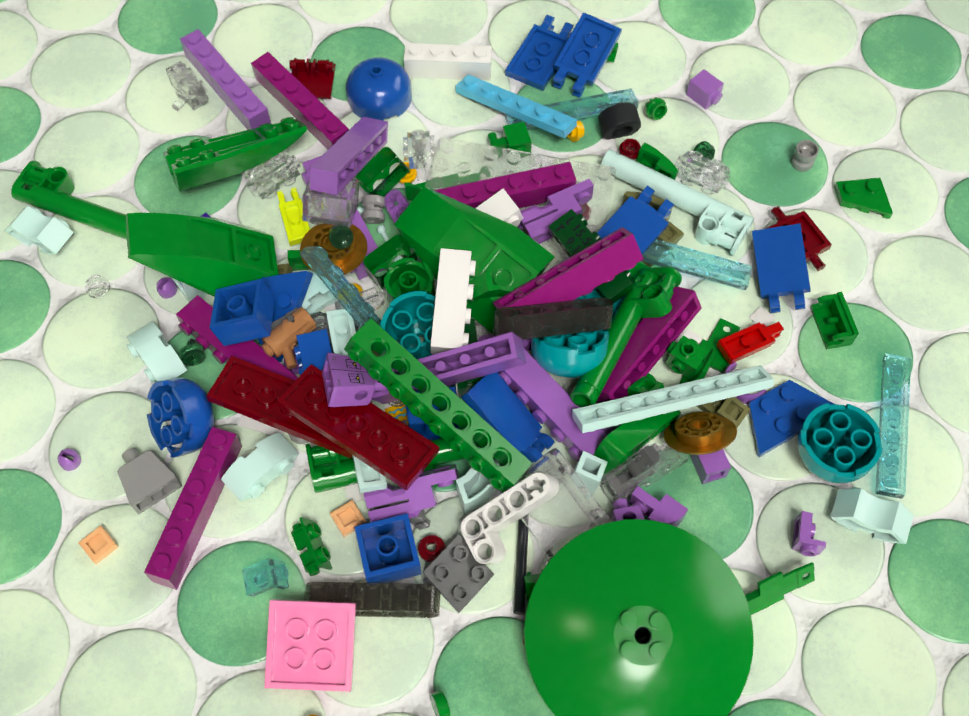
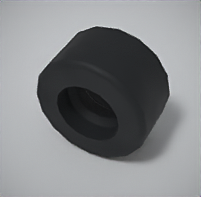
(619, 121)

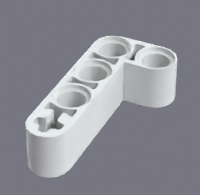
(511, 513)

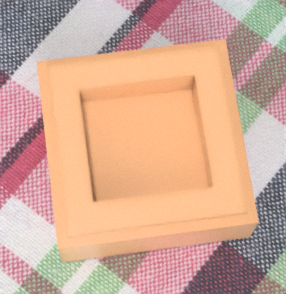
(347, 517)
(98, 544)

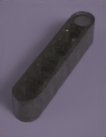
(554, 318)
(380, 598)

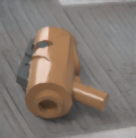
(284, 333)

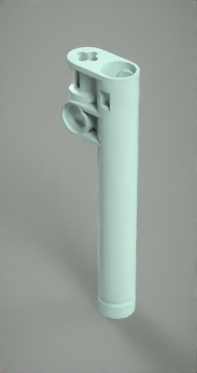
(717, 221)

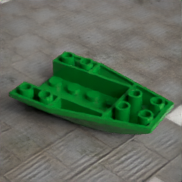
(229, 154)
(496, 246)
(200, 249)

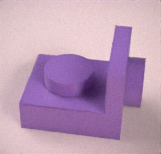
(803, 536)

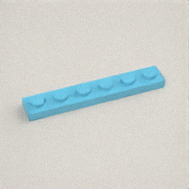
(516, 106)

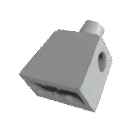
(145, 479)

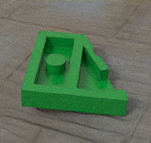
(864, 196)

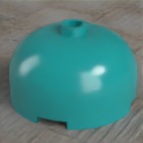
(411, 318)
(570, 353)
(845, 433)

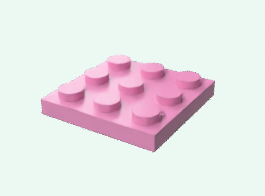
(310, 645)

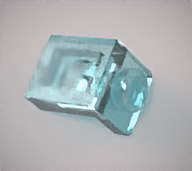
(265, 576)

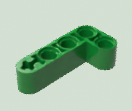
(631, 437)

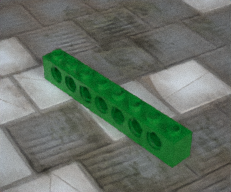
(433, 391)

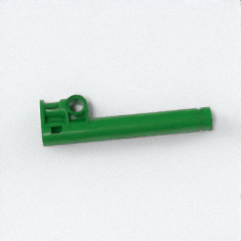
(52, 191)
(647, 300)
(335, 471)

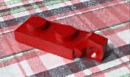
(749, 341)

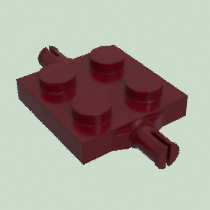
(813, 238)

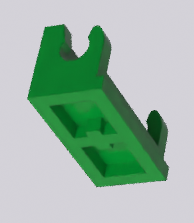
(834, 321)

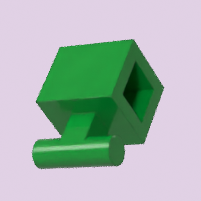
(514, 137)

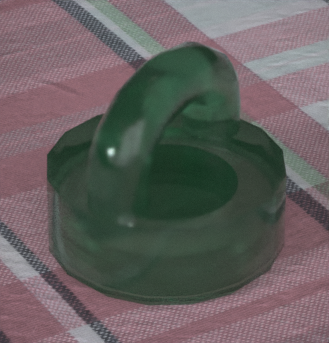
(706, 149)
(340, 236)
(192, 353)

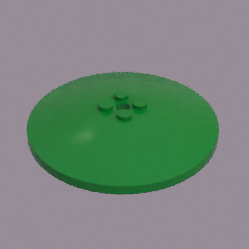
(630, 578)

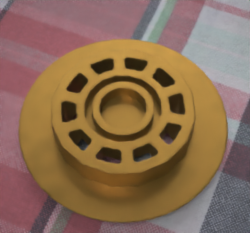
(349, 260)
(700, 433)

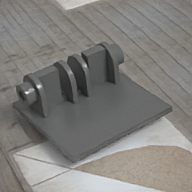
(457, 574)

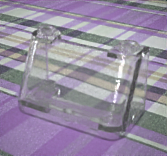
(567, 513)

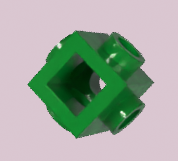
(685, 357)

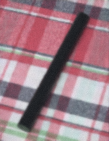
(521, 567)

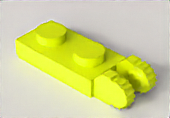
(292, 217)

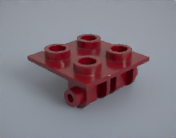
(315, 76)

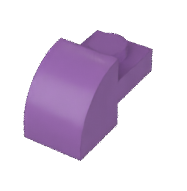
(664, 511)

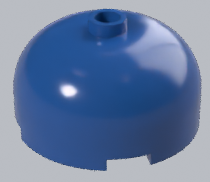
(378, 89)
(187, 409)

